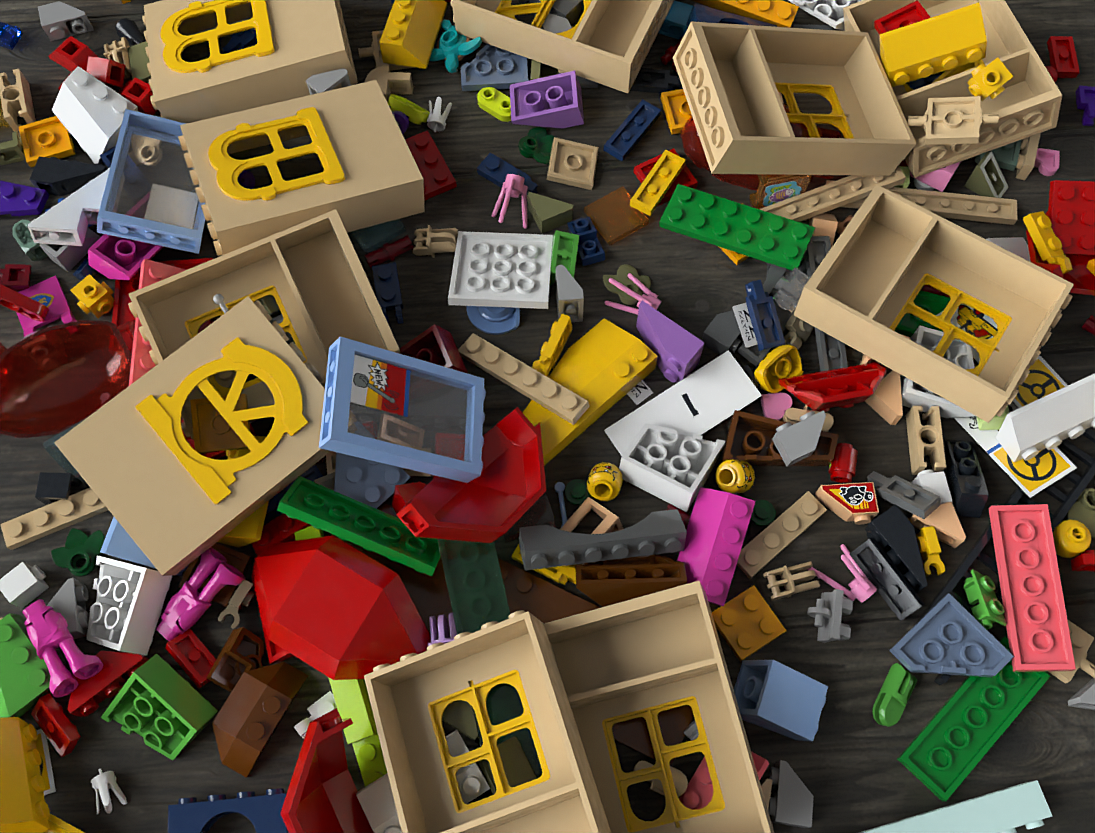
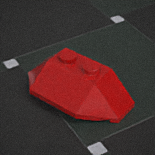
(836, 387)

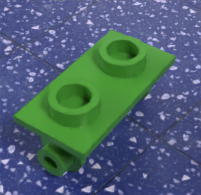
(981, 590)

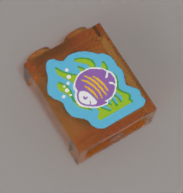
(777, 188)

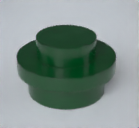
(576, 491)
(763, 513)

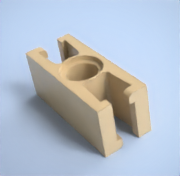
(16, 100)
(932, 433)

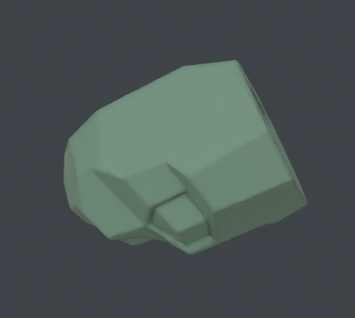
(24, 239)

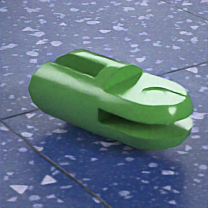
(893, 695)

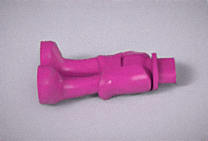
(188, 604)
(50, 631)

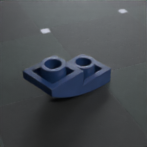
(589, 247)

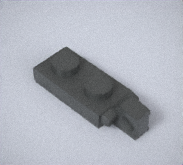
(905, 494)

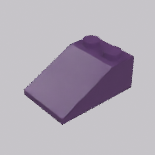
(548, 101)
(675, 347)

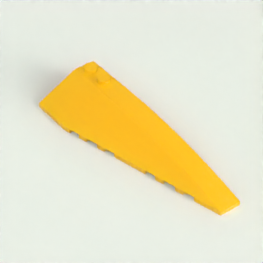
(600, 370)

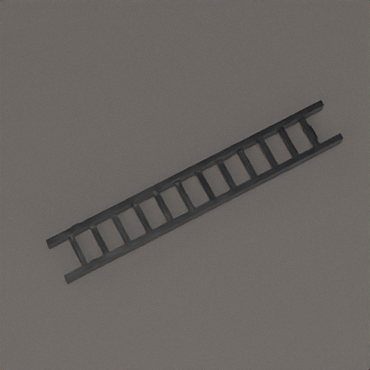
(1018, 495)

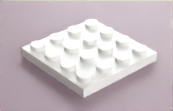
(501, 270)

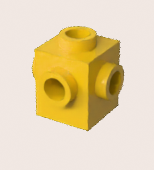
(989, 79)
(93, 296)

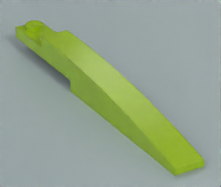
(354, 703)

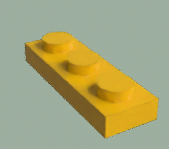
(657, 182)

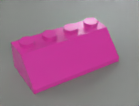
(119, 256)
(715, 540)

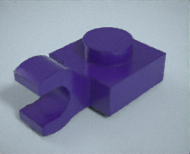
(1086, 101)

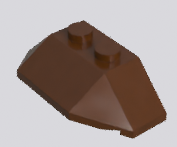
(628, 578)
(254, 713)

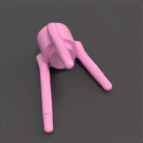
(512, 187)
(650, 297)
(860, 586)

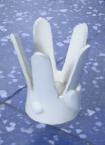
(436, 120)
(102, 784)

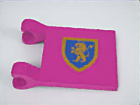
(51, 295)

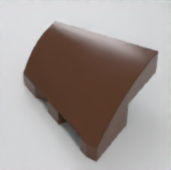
(240, 654)

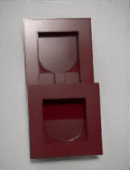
(16, 276)

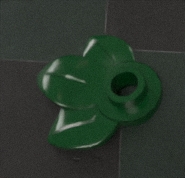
(537, 145)
(77, 549)

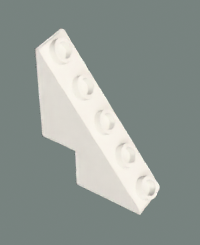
(69, 219)

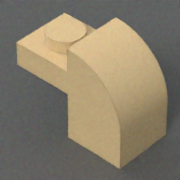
(391, 81)

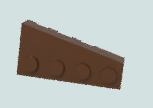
(752, 441)

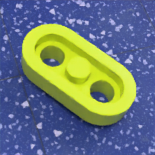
(495, 103)
(415, 112)

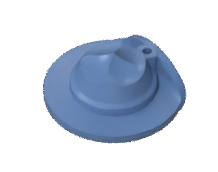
(494, 319)

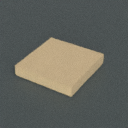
(572, 163)

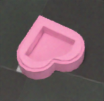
(1047, 161)
(775, 405)

